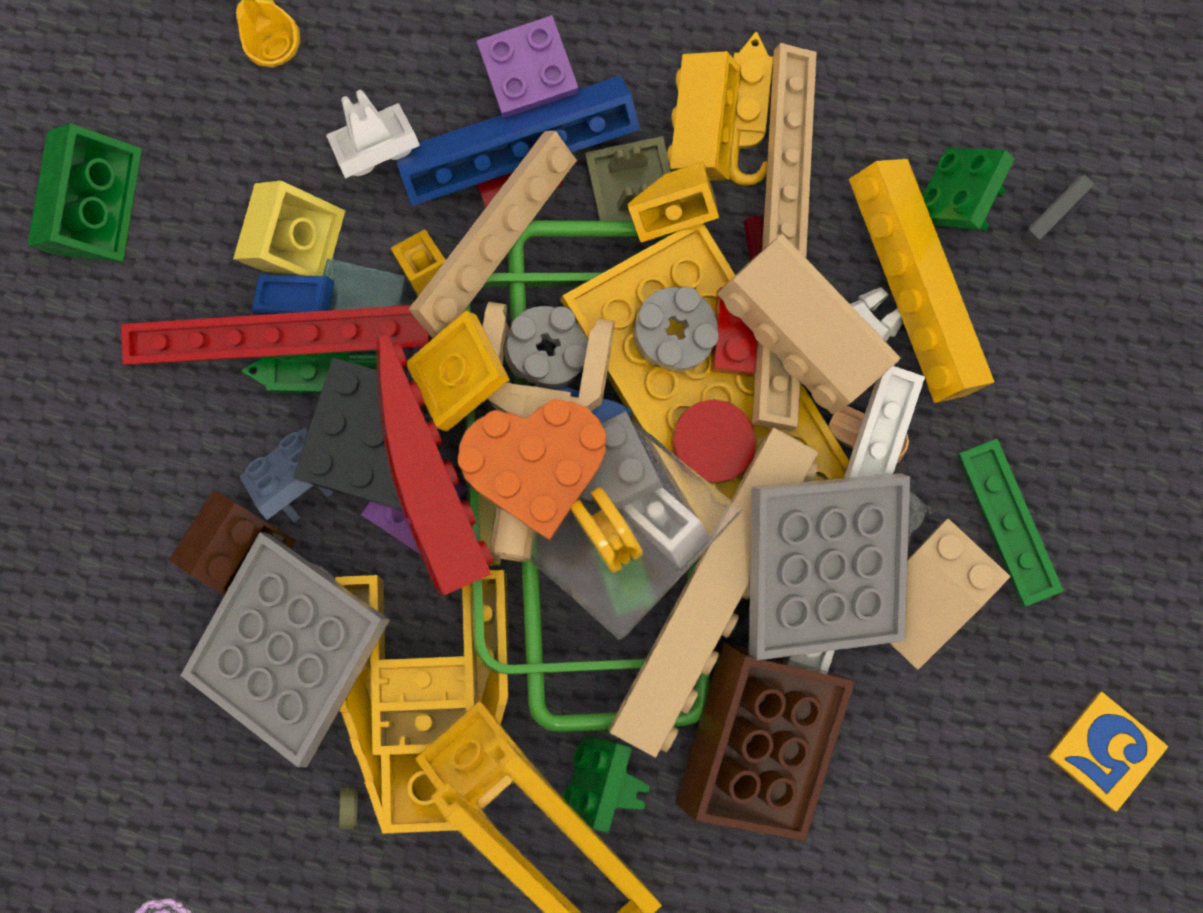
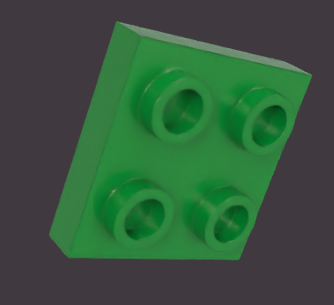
(966, 186)
(602, 782)

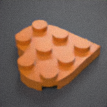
(534, 463)

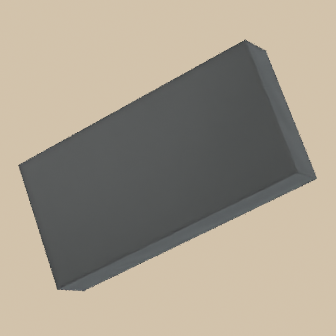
(1057, 211)

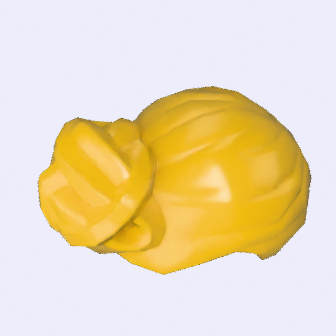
(261, 19)

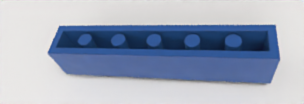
(501, 143)

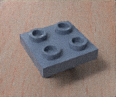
(272, 481)

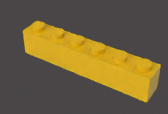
(921, 280)

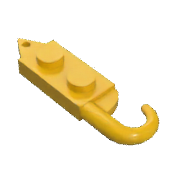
(751, 106)

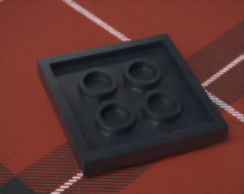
(346, 438)

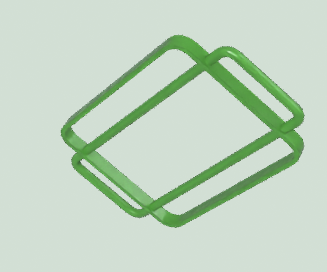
(517, 280)

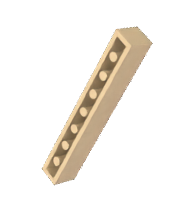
(705, 607)

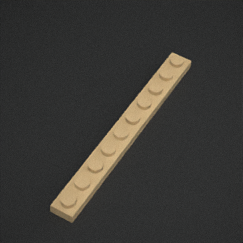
(786, 211)

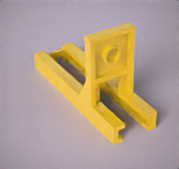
(472, 767)

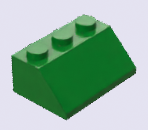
(84, 195)

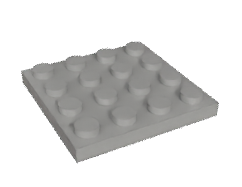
(828, 565)
(284, 649)

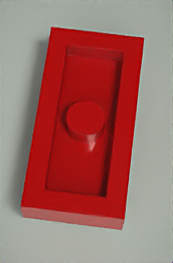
(735, 345)

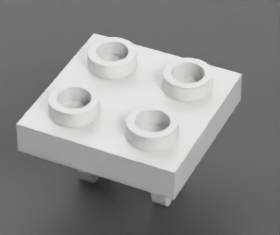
(370, 136)

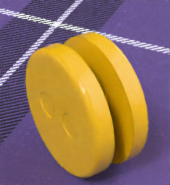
(607, 531)

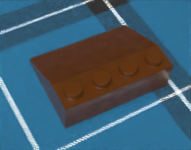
(763, 744)

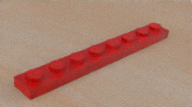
(270, 335)

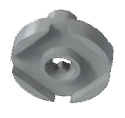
(684, 307)
(536, 366)

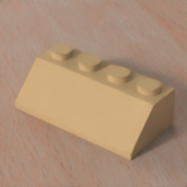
(808, 325)

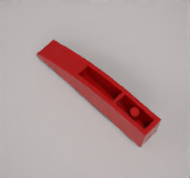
(424, 482)

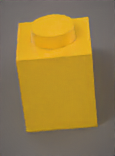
(674, 203)
(418, 259)

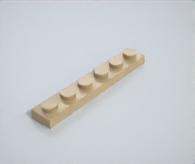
(493, 234)

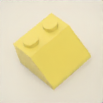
(288, 231)

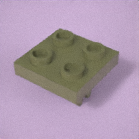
(623, 173)

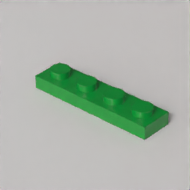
(1009, 523)

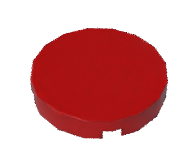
(714, 440)

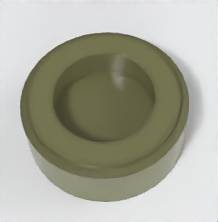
(348, 808)

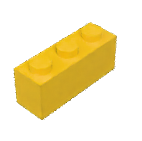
(705, 113)

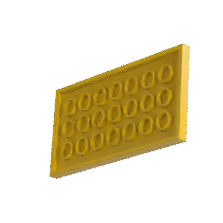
(659, 395)

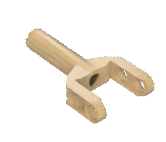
(510, 537)

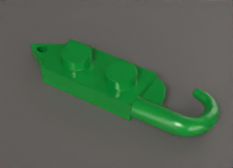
(301, 372)

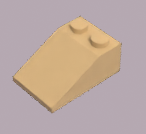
(944, 589)

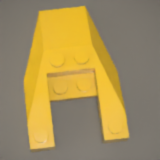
(410, 703)

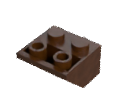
(220, 541)

